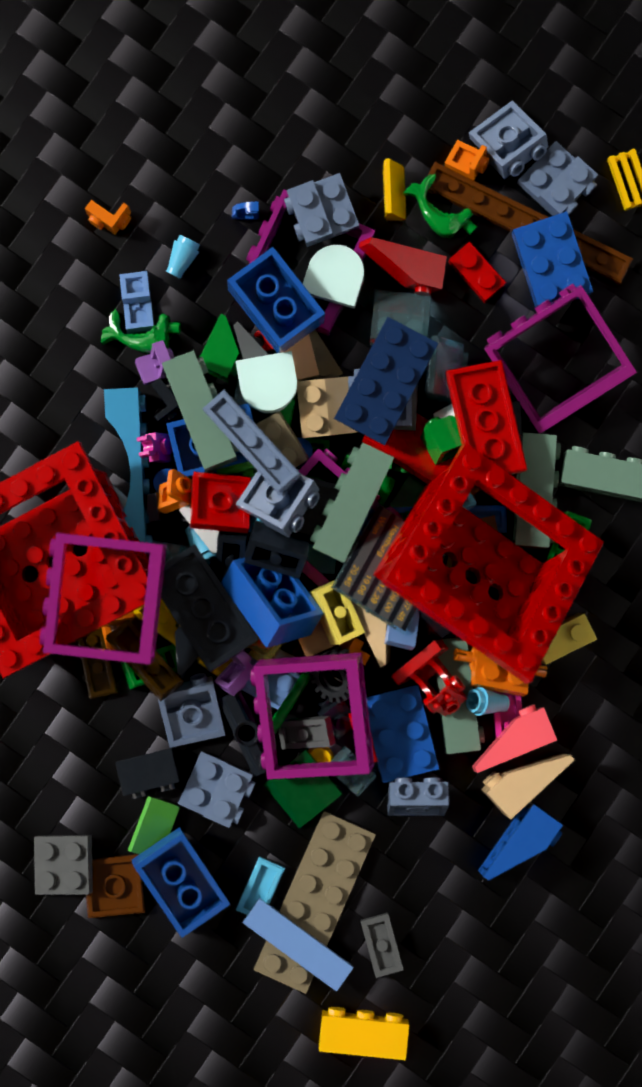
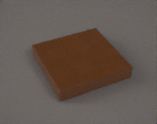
(115, 888)

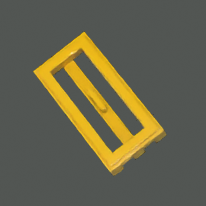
(622, 157)

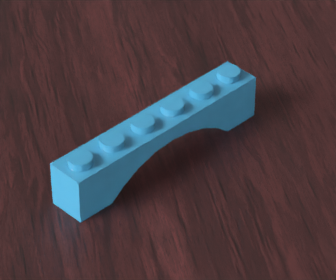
(124, 412)

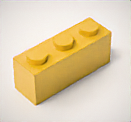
(363, 1033)

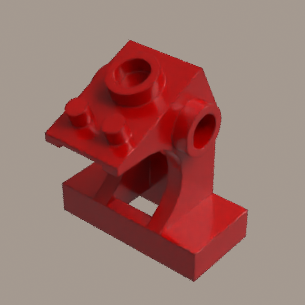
(423, 668)

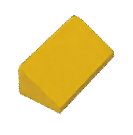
(393, 191)

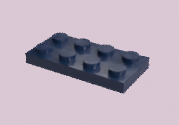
(386, 381)

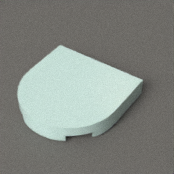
(335, 275)
(268, 381)

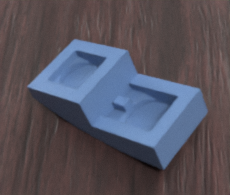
(137, 302)

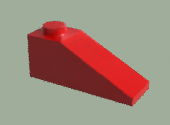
(409, 266)

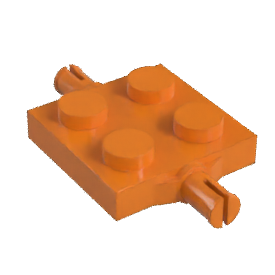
(492, 676)

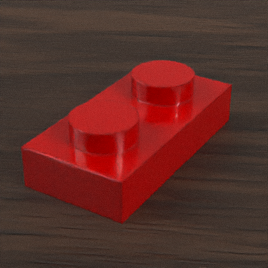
(476, 272)

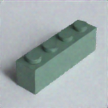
(192, 395)
(540, 458)
(601, 474)
(352, 503)
(460, 728)

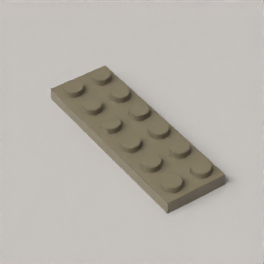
(318, 893)

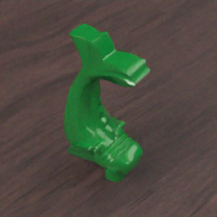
(443, 224)
(140, 342)

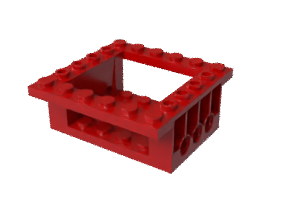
(94, 586)
(531, 593)

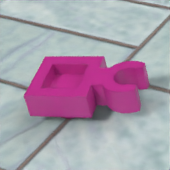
(156, 447)

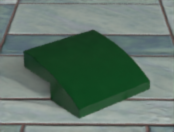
(303, 796)

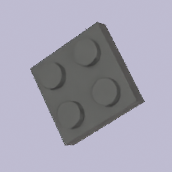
(63, 864)

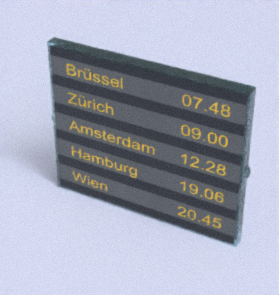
(357, 578)

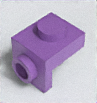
(151, 366)
(235, 674)

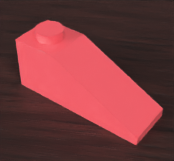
(520, 736)

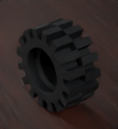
(328, 683)

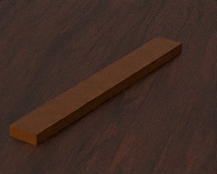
(512, 215)

